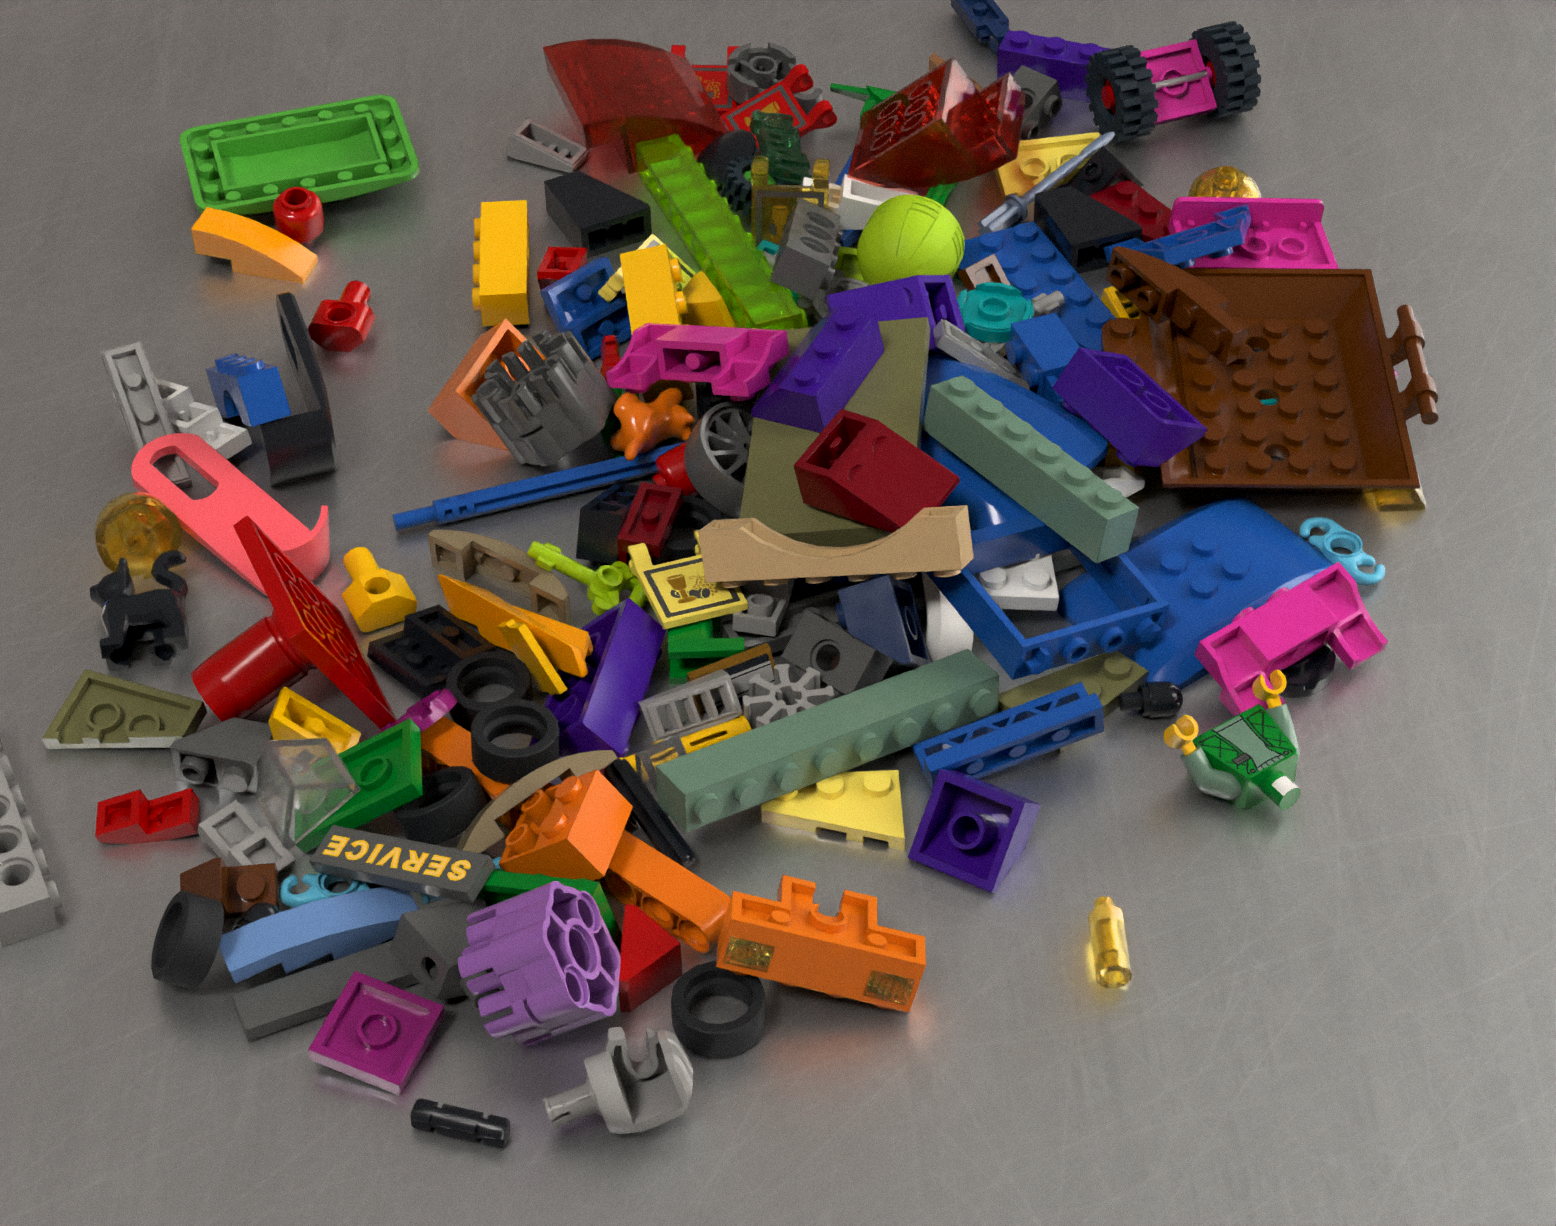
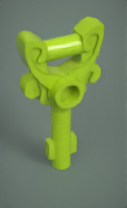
(603, 584)

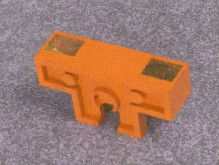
(821, 952)

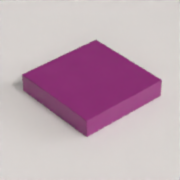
(376, 1033)

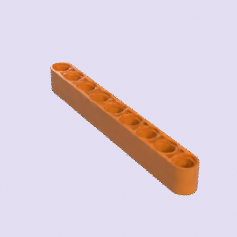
(637, 872)

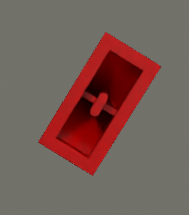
(559, 263)
(648, 959)

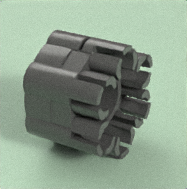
(551, 405)

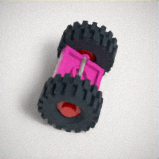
(1152, 87)

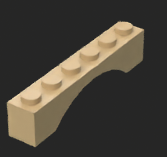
(749, 550)

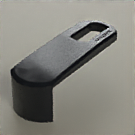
(304, 442)

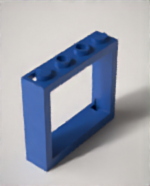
(1019, 541)

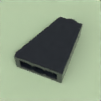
(596, 213)
(1081, 226)

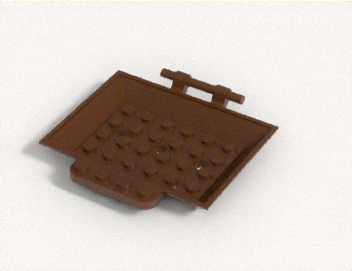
(1321, 361)

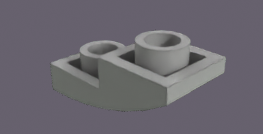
(765, 608)

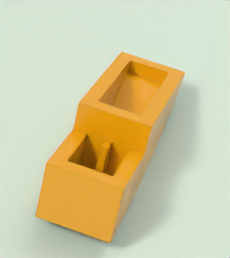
(251, 246)

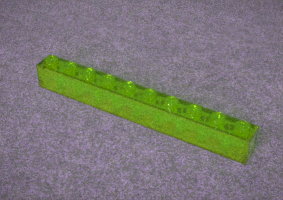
(715, 236)

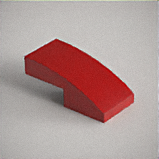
(136, 819)

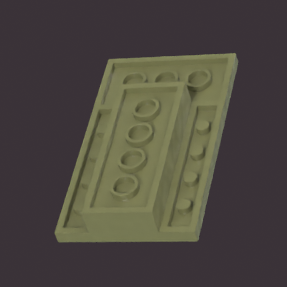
(889, 394)

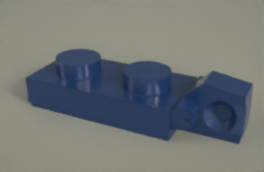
(983, 20)

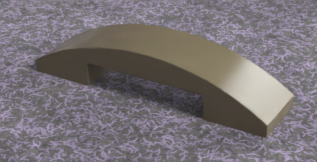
(468, 553)
(483, 829)

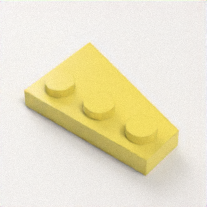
(1039, 159)
(849, 803)

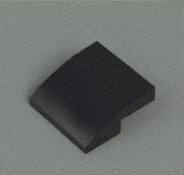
(426, 649)

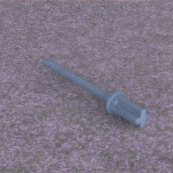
(1015, 208)

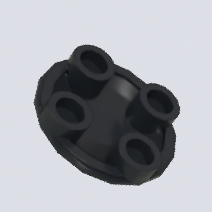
(724, 149)

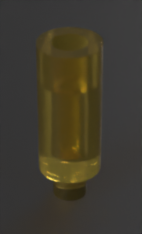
(1109, 944)

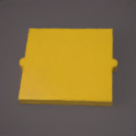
(529, 652)

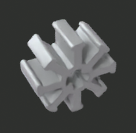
(773, 702)

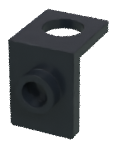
(1100, 173)

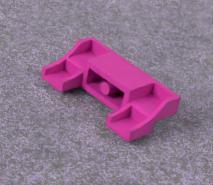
(727, 357)
(1286, 630)

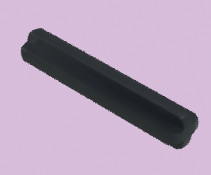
(649, 813)

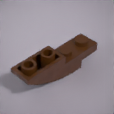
(1175, 295)

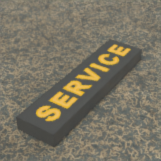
(403, 864)

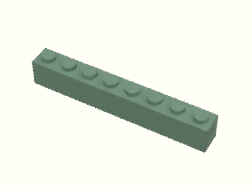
(826, 740)

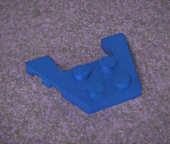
(1184, 246)

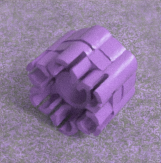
(550, 959)

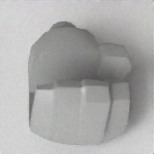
(629, 1092)

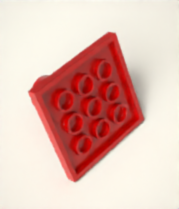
(282, 648)

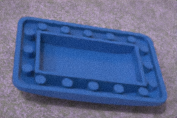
(984, 500)
(1207, 572)

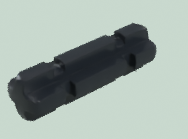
(460, 1123)

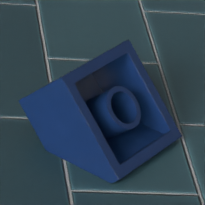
(885, 618)

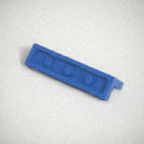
(1016, 742)

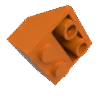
(568, 829)

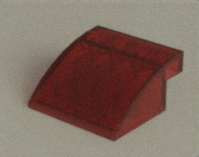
(631, 95)
(939, 131)

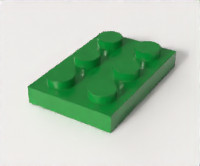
(387, 773)

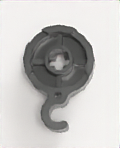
(759, 69)

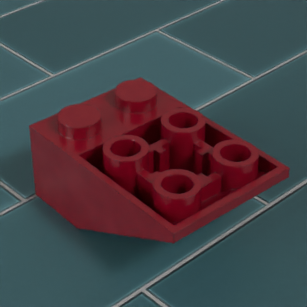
(870, 473)

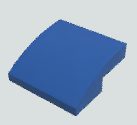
(580, 309)

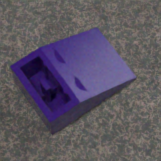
(906, 299)

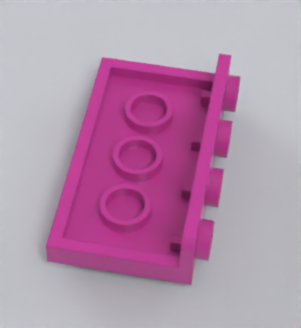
(1280, 235)

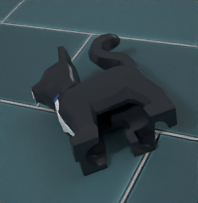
(143, 616)

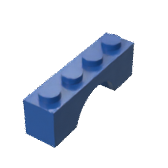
(248, 389)

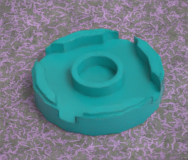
(992, 309)

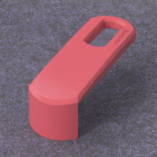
(236, 496)

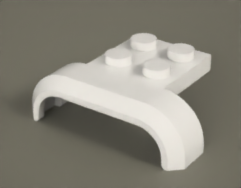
(1015, 586)

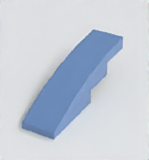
(314, 930)

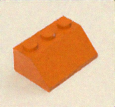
(454, 405)

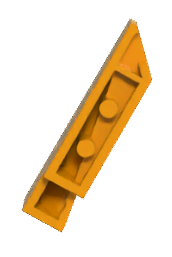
(561, 643)

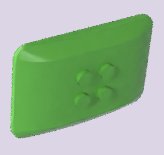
(327, 148)

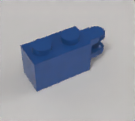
(1041, 352)

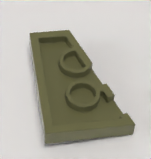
(1103, 674)
(121, 714)

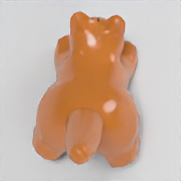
(649, 423)

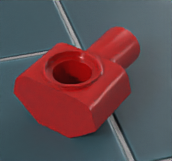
(343, 322)

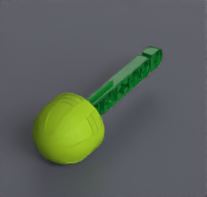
(911, 238)

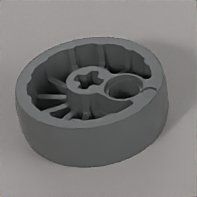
(717, 441)

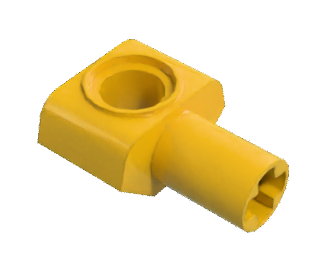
(376, 594)

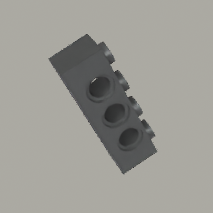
(807, 249)

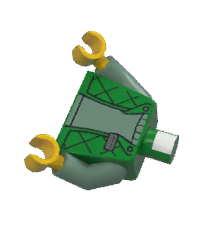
(1247, 755)

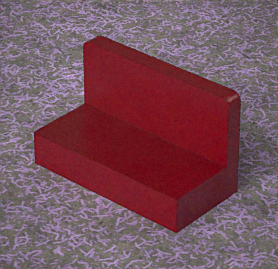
(649, 519)

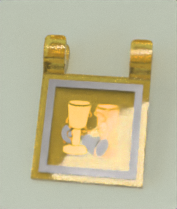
(775, 203)

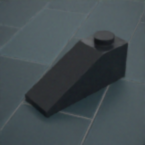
(601, 523)

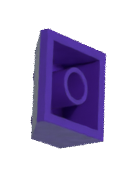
(973, 829)

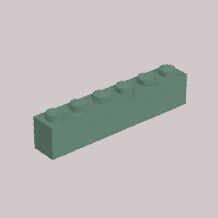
(1030, 469)

